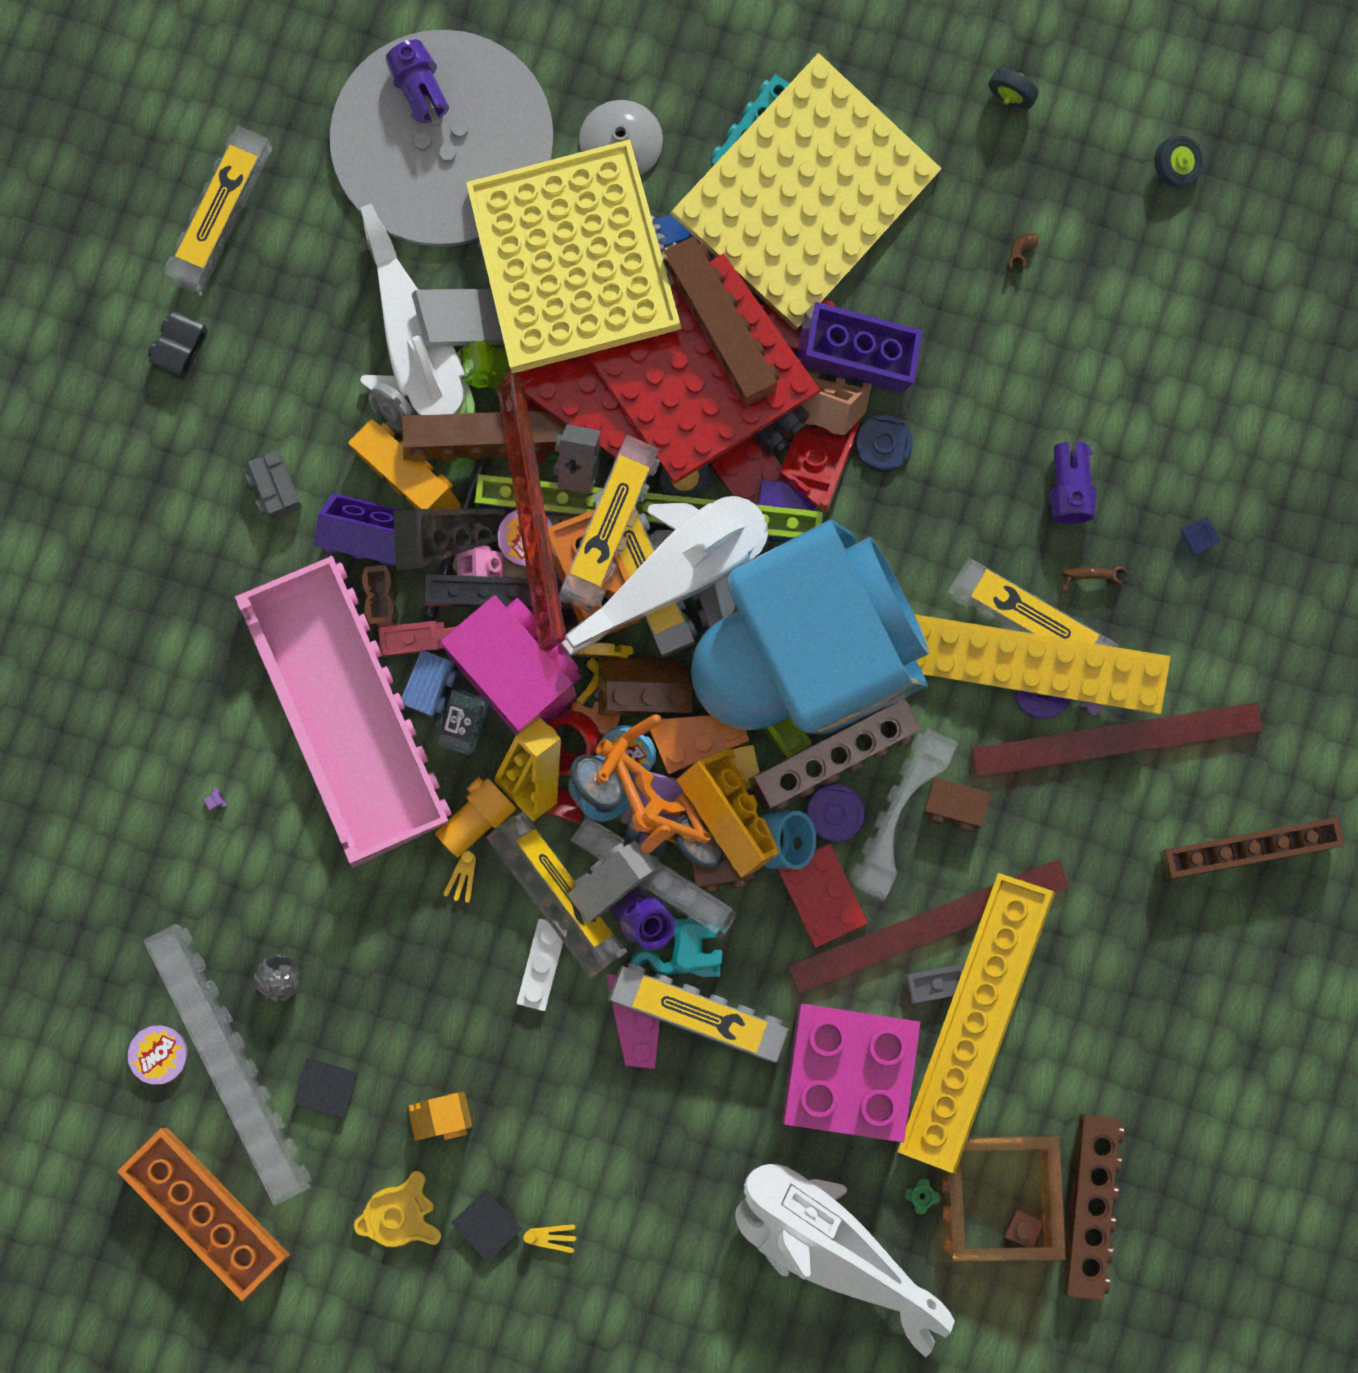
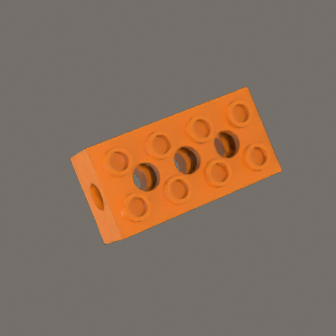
(563, 540)

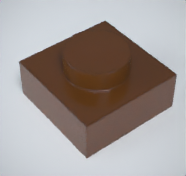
(1023, 1229)

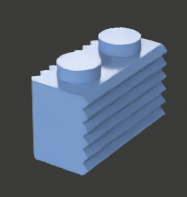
(428, 683)

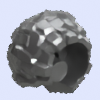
(277, 977)

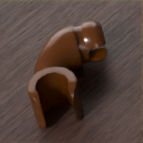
(1021, 244)

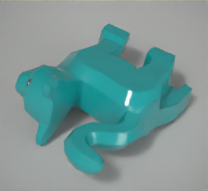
(686, 953)

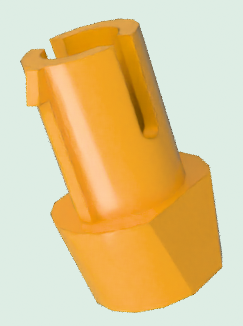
(484, 809)

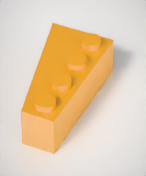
(408, 478)
(729, 811)

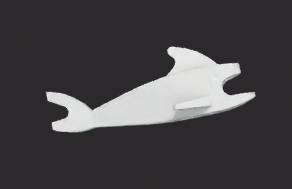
(424, 375)
(688, 561)
(820, 1241)

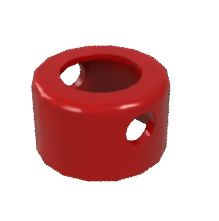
(585, 726)

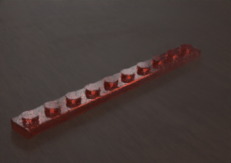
(531, 513)
(1117, 740)
(911, 932)

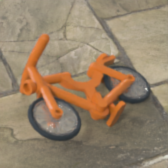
(604, 789)

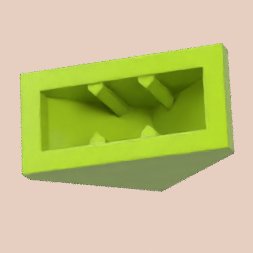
(788, 737)

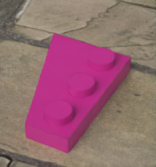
(636, 1033)

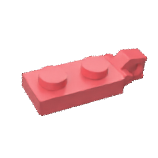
(412, 638)

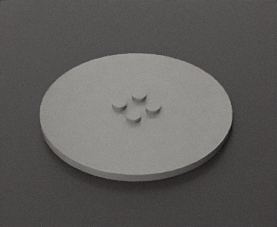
(421, 170)

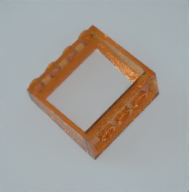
(1051, 1202)

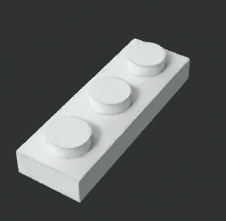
(540, 967)

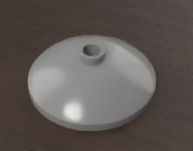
(632, 118)

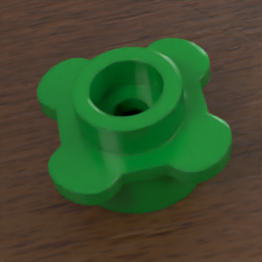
(914, 1196)

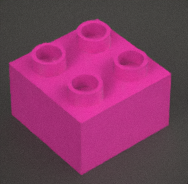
(504, 663)
(850, 1072)

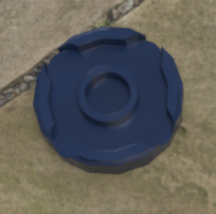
(884, 443)

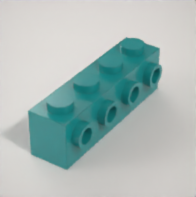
(767, 94)

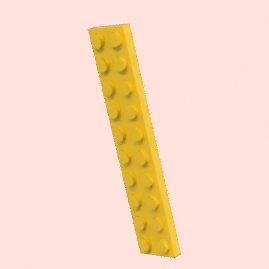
(1044, 664)
(976, 1023)

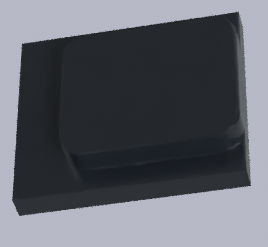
(325, 1087)
(486, 1225)

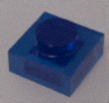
(1200, 536)

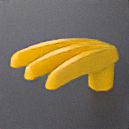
(593, 665)
(465, 867)
(541, 1236)

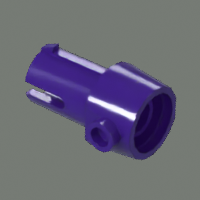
(413, 72)
(1073, 495)
(644, 920)

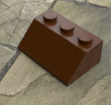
(644, 687)

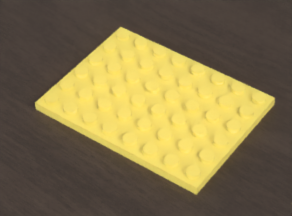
(806, 190)
(572, 256)

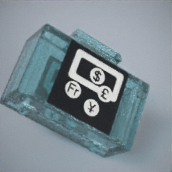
(463, 721)

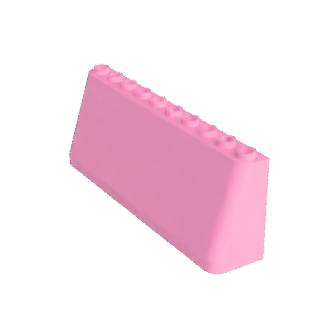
(343, 710)

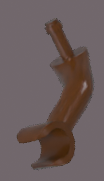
(1091, 573)

